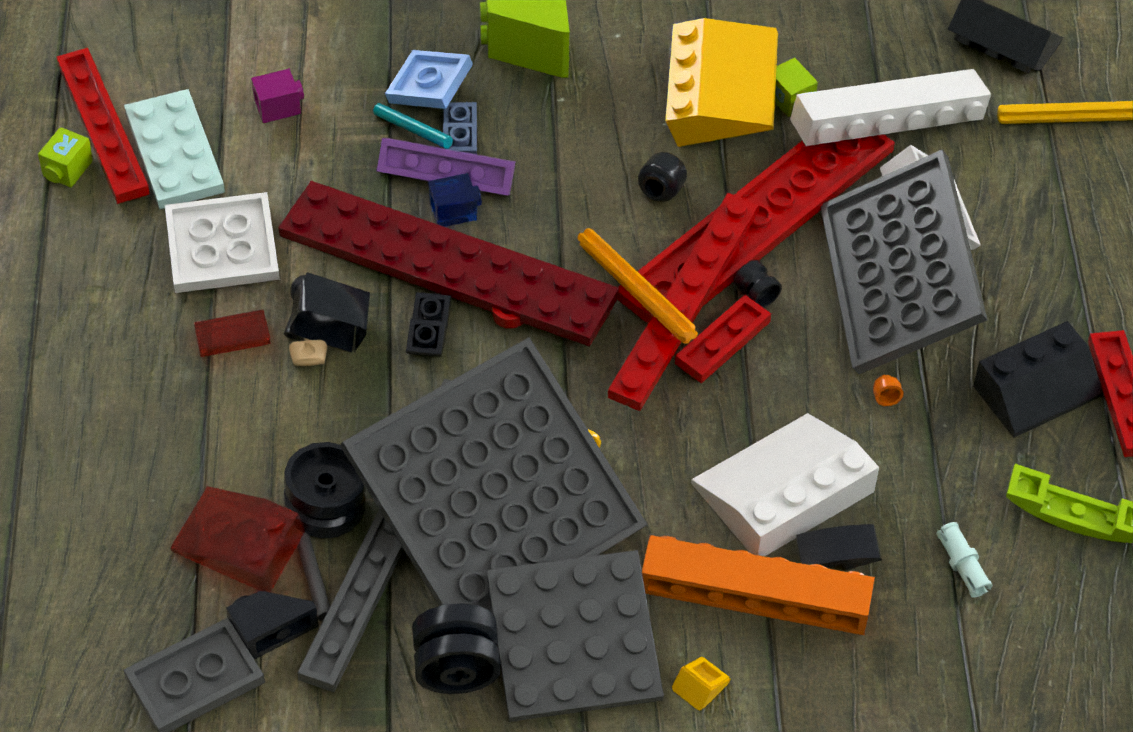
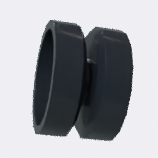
(324, 490)
(456, 648)

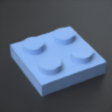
(429, 79)

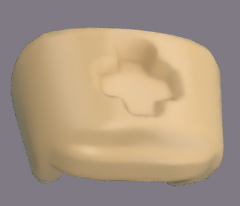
(308, 352)

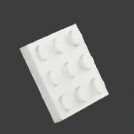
(221, 242)

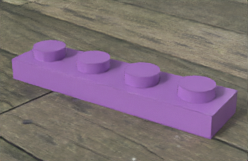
(435, 163)

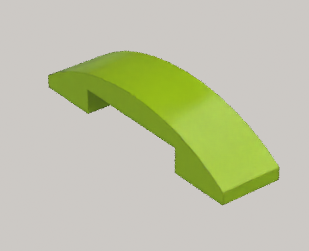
(1070, 509)

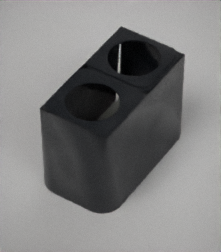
(330, 312)

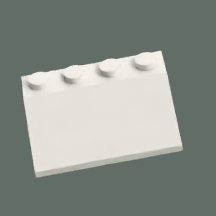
(787, 483)

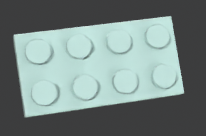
(174, 148)

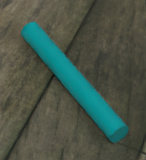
(413, 126)

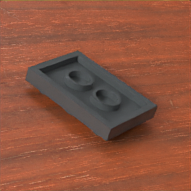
(194, 676)

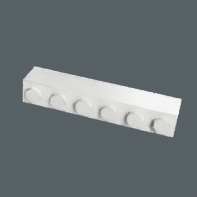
(889, 107)

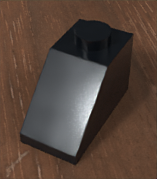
(271, 620)

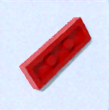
(722, 338)

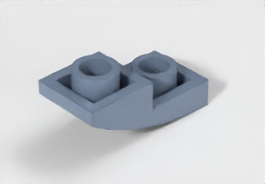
(461, 125)

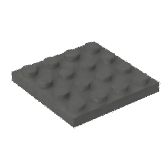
(574, 635)

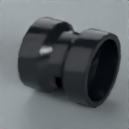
(757, 283)

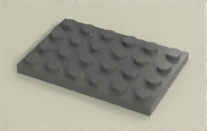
(902, 262)

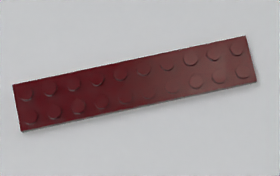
(450, 262)

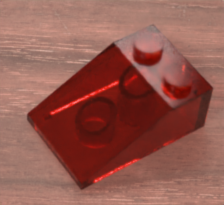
(240, 537)

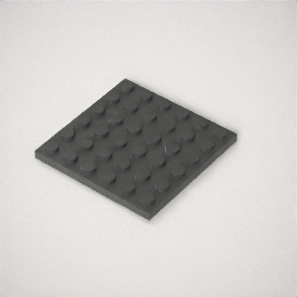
(492, 477)

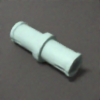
(964, 559)

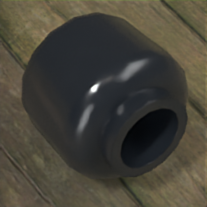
(662, 176)

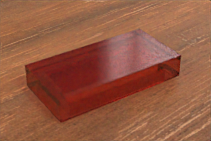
(232, 333)

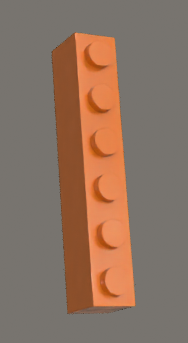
(757, 584)

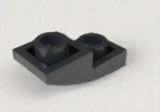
(428, 324)
(840, 545)

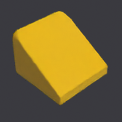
(700, 682)

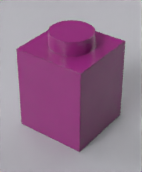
(277, 95)

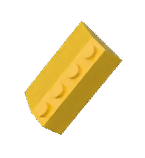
(720, 80)

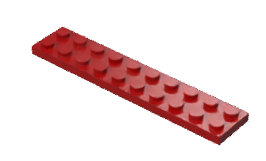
(787, 198)

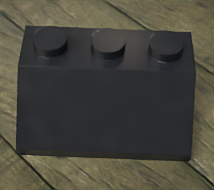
(1003, 34)
(1038, 379)

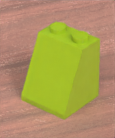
(527, 34)

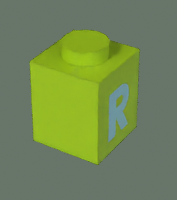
(790, 81)
(65, 157)

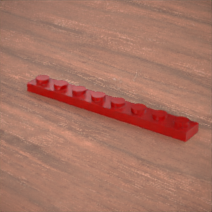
(688, 295)

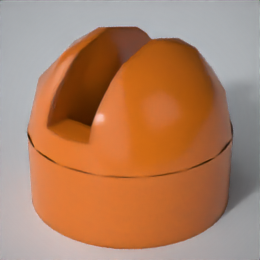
(887, 390)

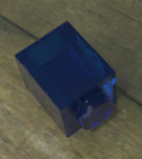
(454, 200)

